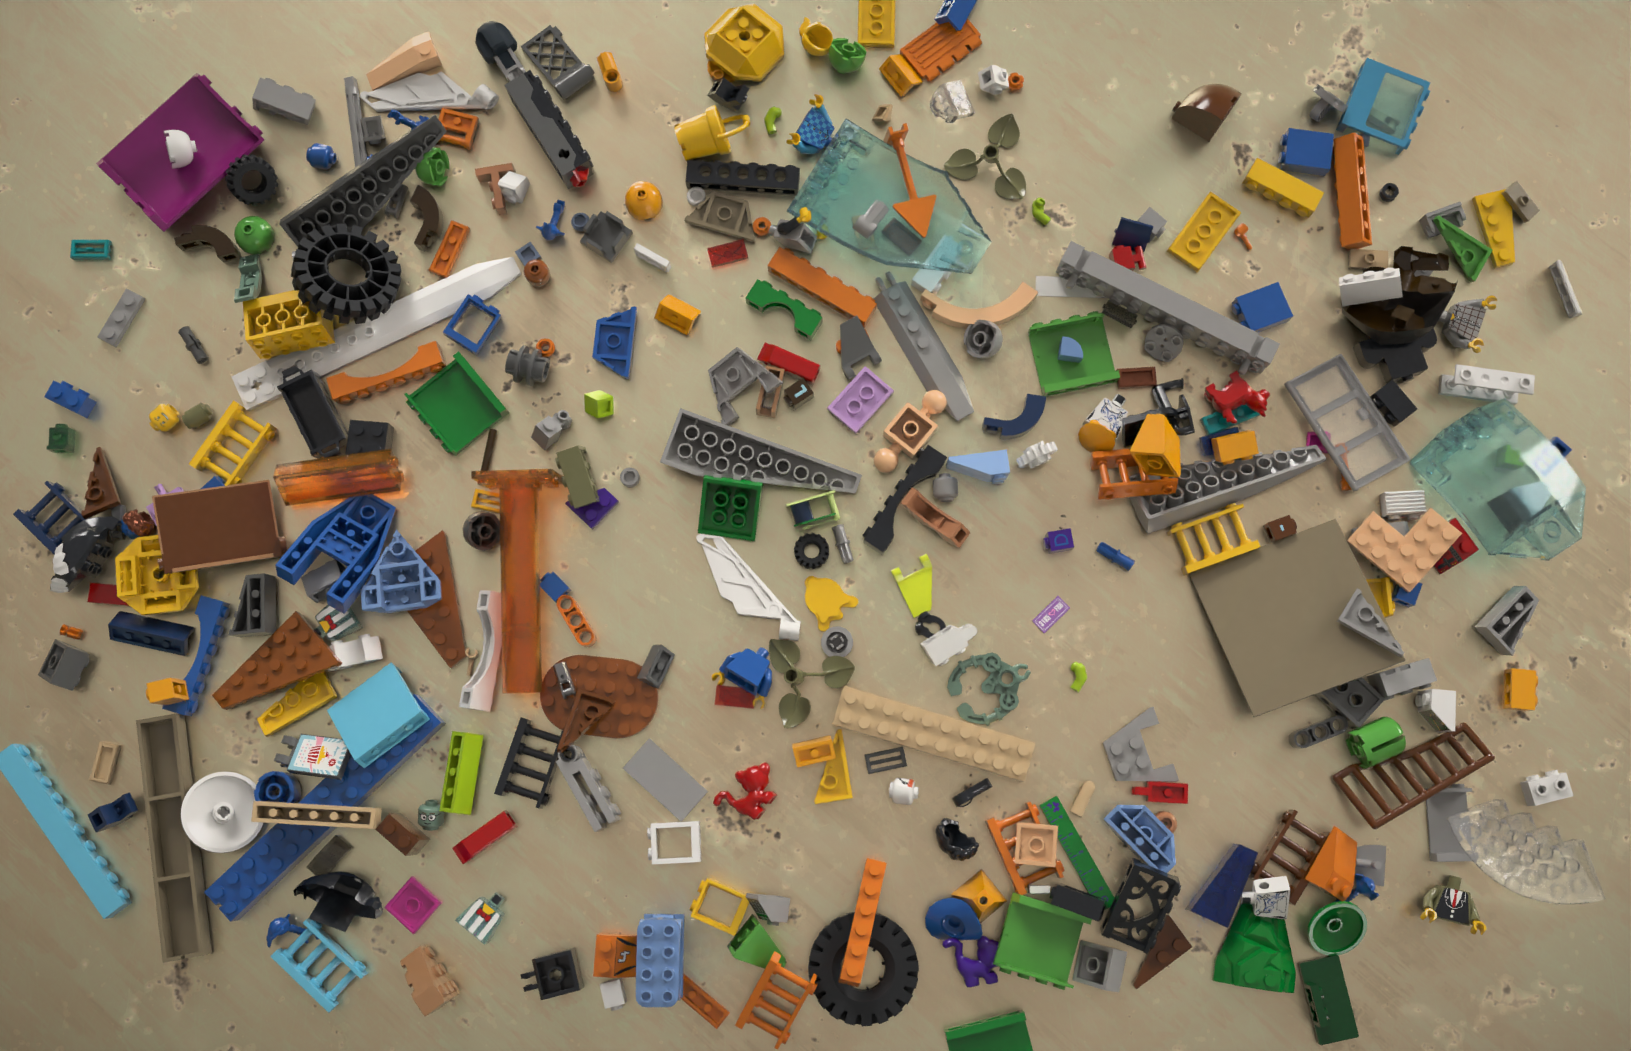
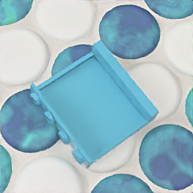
(377, 715)

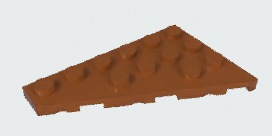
(441, 620)
(285, 657)

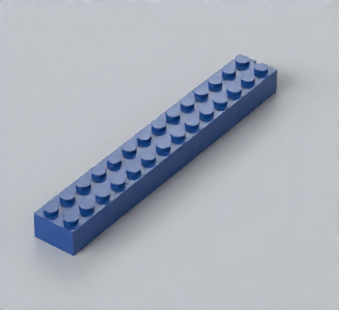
(289, 844)

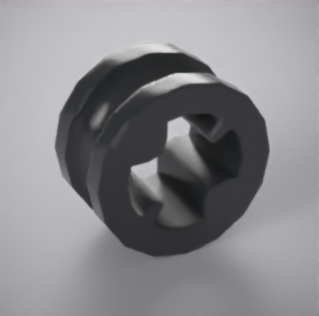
(1387, 198)

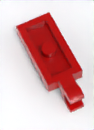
(1163, 792)

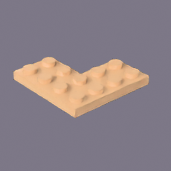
(1404, 557)

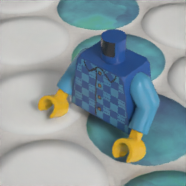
(814, 130)

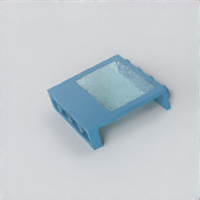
(1385, 104)

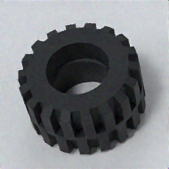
(256, 195)

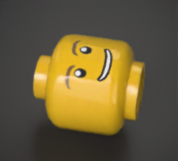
(163, 417)

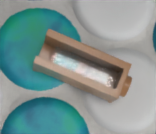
(768, 402)

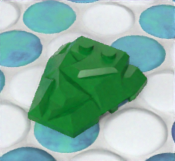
(1256, 954)

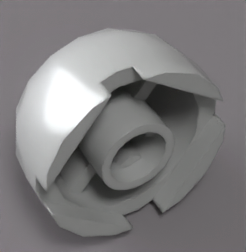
(983, 339)

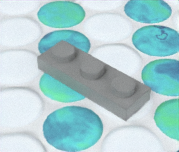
(121, 318)

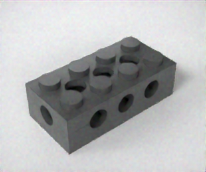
(1340, 701)

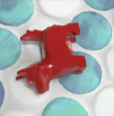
(1234, 395)

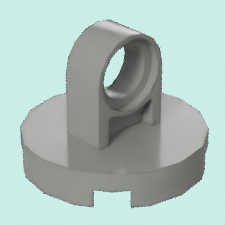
(1325, 103)

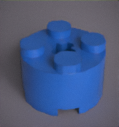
(287, 783)

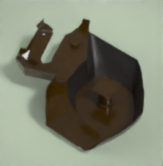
(1417, 310)

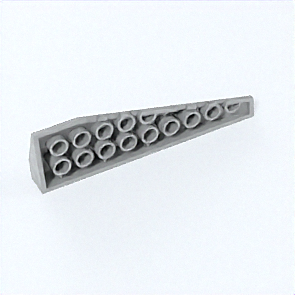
(1212, 485)

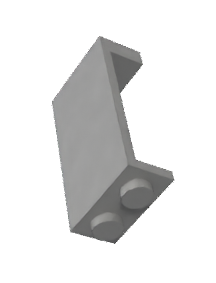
(1442, 841)

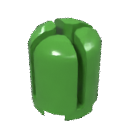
(1376, 741)

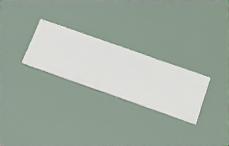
(1057, 287)

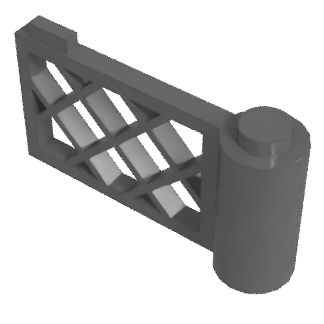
(573, 77)

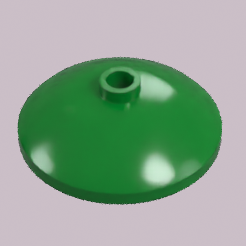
(1337, 928)

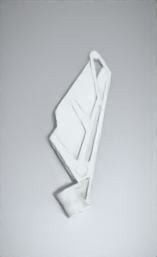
(429, 93)
(745, 588)

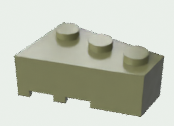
(577, 477)

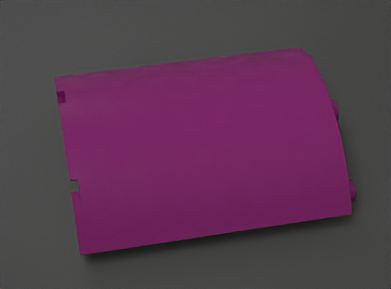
(143, 160)

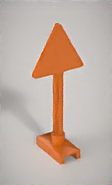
(916, 211)

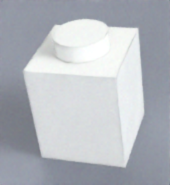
(613, 994)

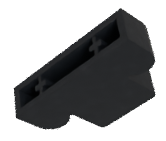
(1396, 360)

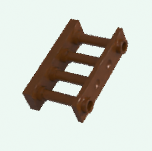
(1300, 874)

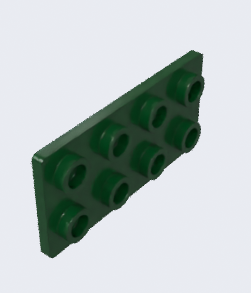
(1328, 1000)

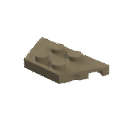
(723, 215)

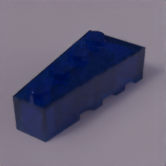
(1224, 886)

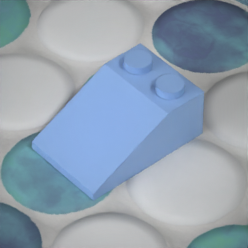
(984, 466)

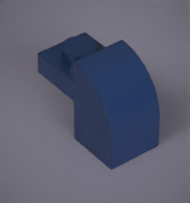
(113, 813)

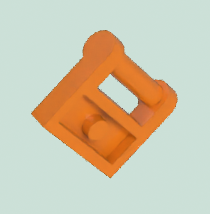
(458, 123)

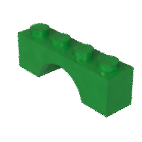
(764, 297)

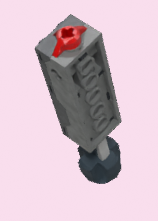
(535, 106)

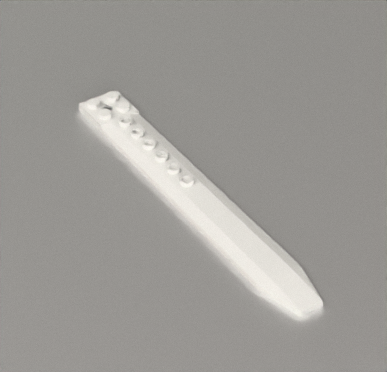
(358, 341)

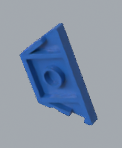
(615, 341)

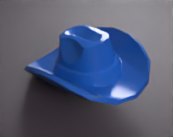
(953, 920)

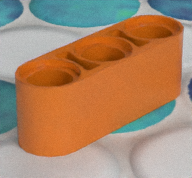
(569, 614)

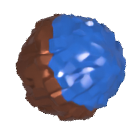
(137, 524)

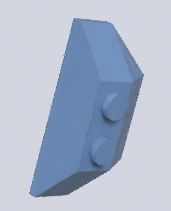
(1143, 835)

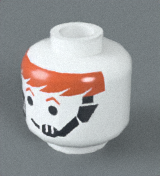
(903, 791)

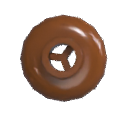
(536, 273)

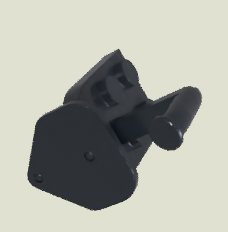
(1133, 423)

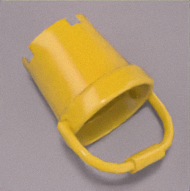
(706, 134)

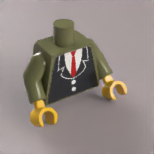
(1452, 905)

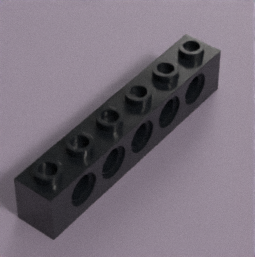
(751, 184)

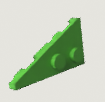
(1467, 250)

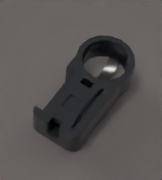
(971, 792)

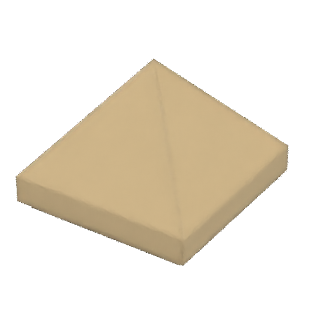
(883, 113)

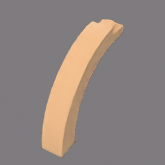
(998, 313)

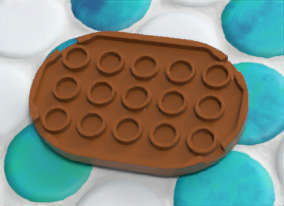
(608, 677)

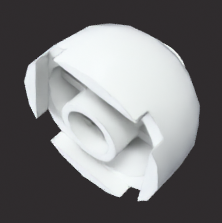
(179, 148)

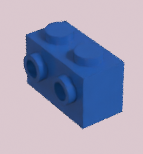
(73, 400)

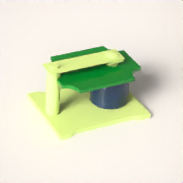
(803, 514)

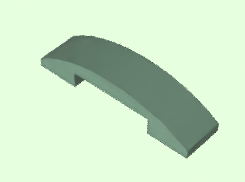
(250, 278)

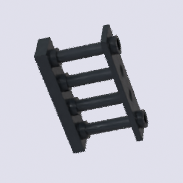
(512, 767)

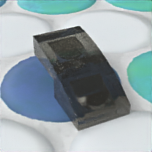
(329, 856)

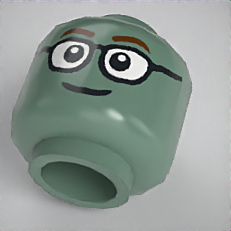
(429, 815)

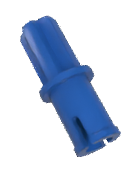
(1115, 556)

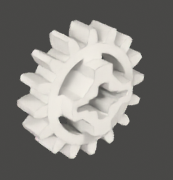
(1037, 454)

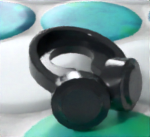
(926, 617)

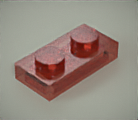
(733, 697)

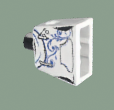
(1109, 414)
(1269, 897)

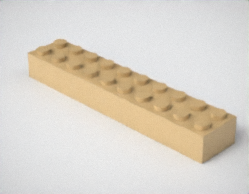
(934, 734)

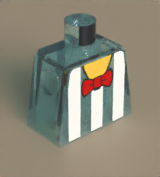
(336, 624)
(482, 917)

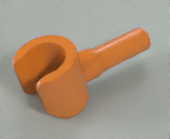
(1240, 232)

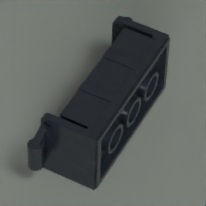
(314, 412)

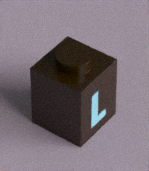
(798, 394)

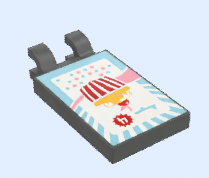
(315, 756)

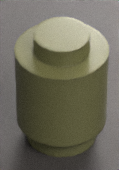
(197, 415)

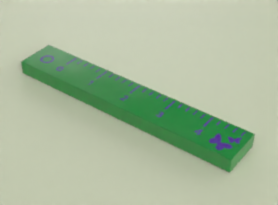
(1076, 850)

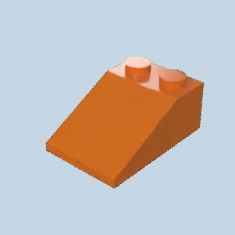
(1335, 865)

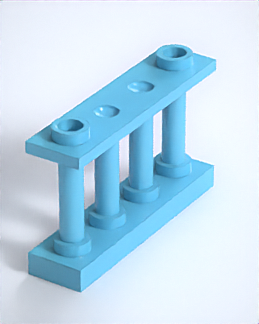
(311, 984)

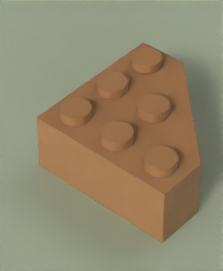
(428, 979)

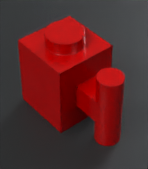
(1124, 257)

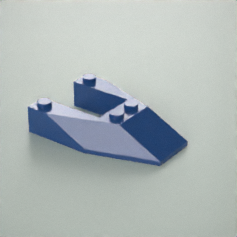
(348, 533)

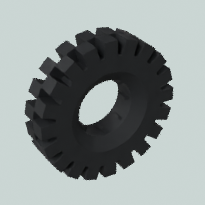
(336, 298)
(871, 1004)

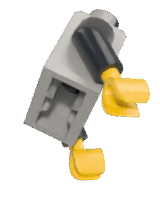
(796, 234)

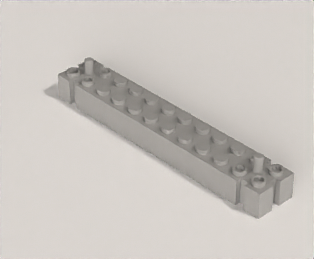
(1167, 307)

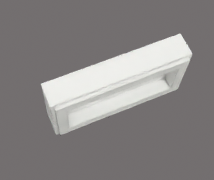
(652, 258)

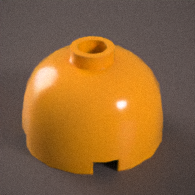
(643, 200)

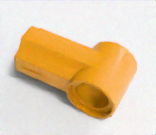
(609, 71)

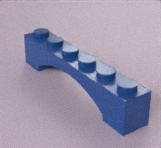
(211, 618)

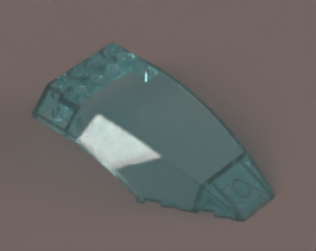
(866, 169)

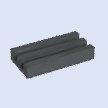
(902, 756)

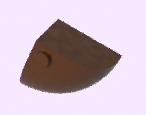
(1206, 109)

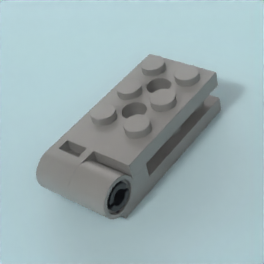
(579, 765)

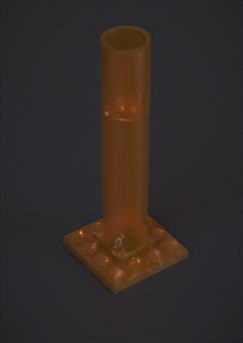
(520, 572)

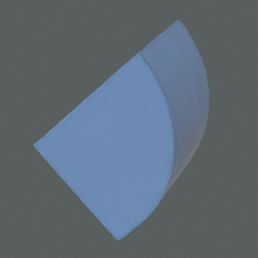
(1070, 350)

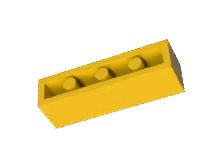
(1283, 188)

